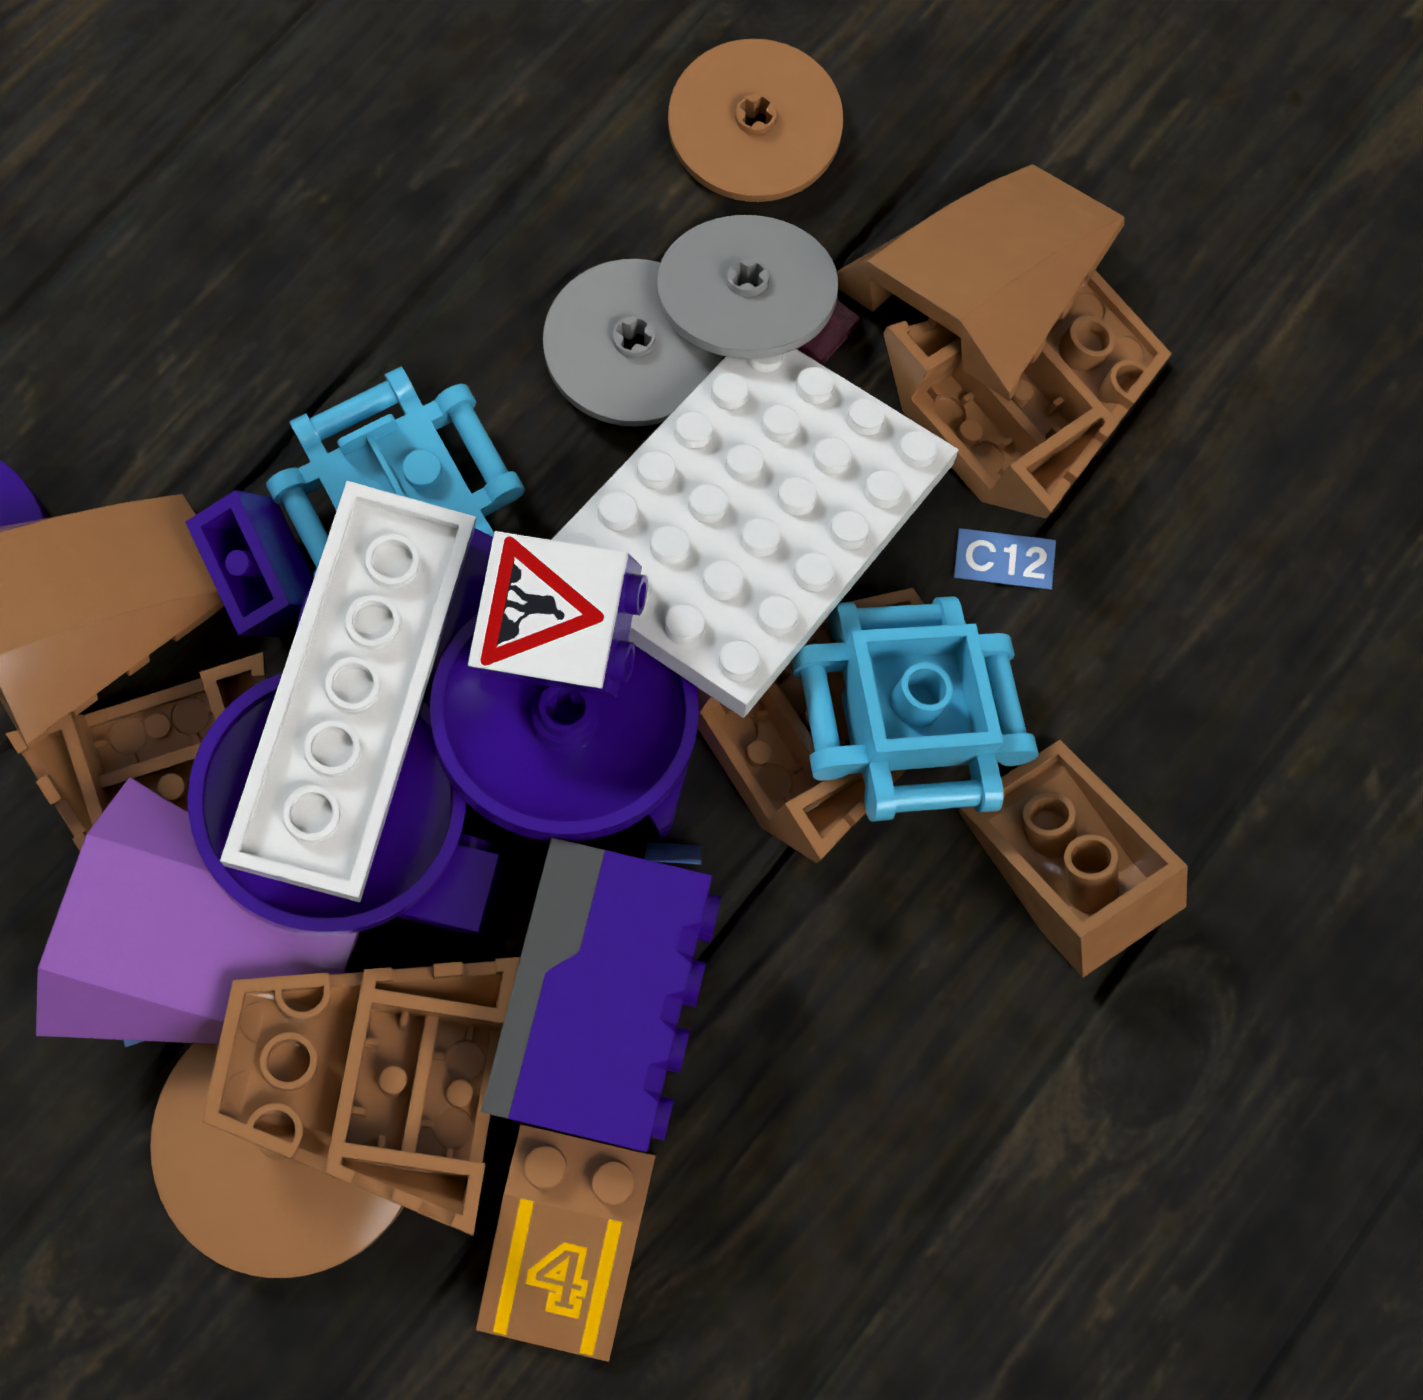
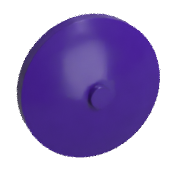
(558, 756)
(410, 854)

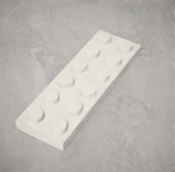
(350, 693)

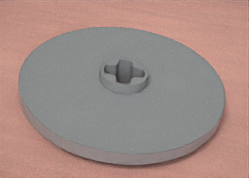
(745, 321)
(588, 352)

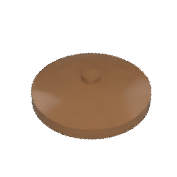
(246, 1201)

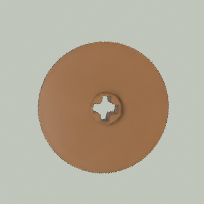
(768, 158)

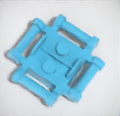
(394, 457)
(915, 698)

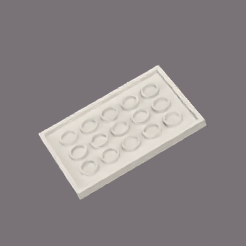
(758, 515)

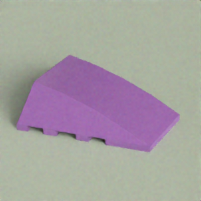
(153, 939)

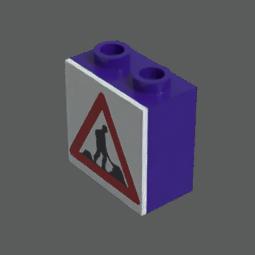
(558, 614)

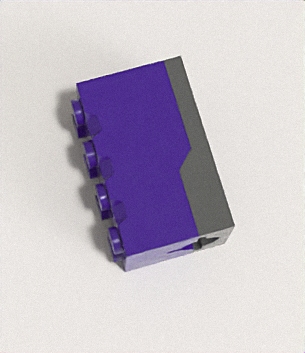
(602, 996)

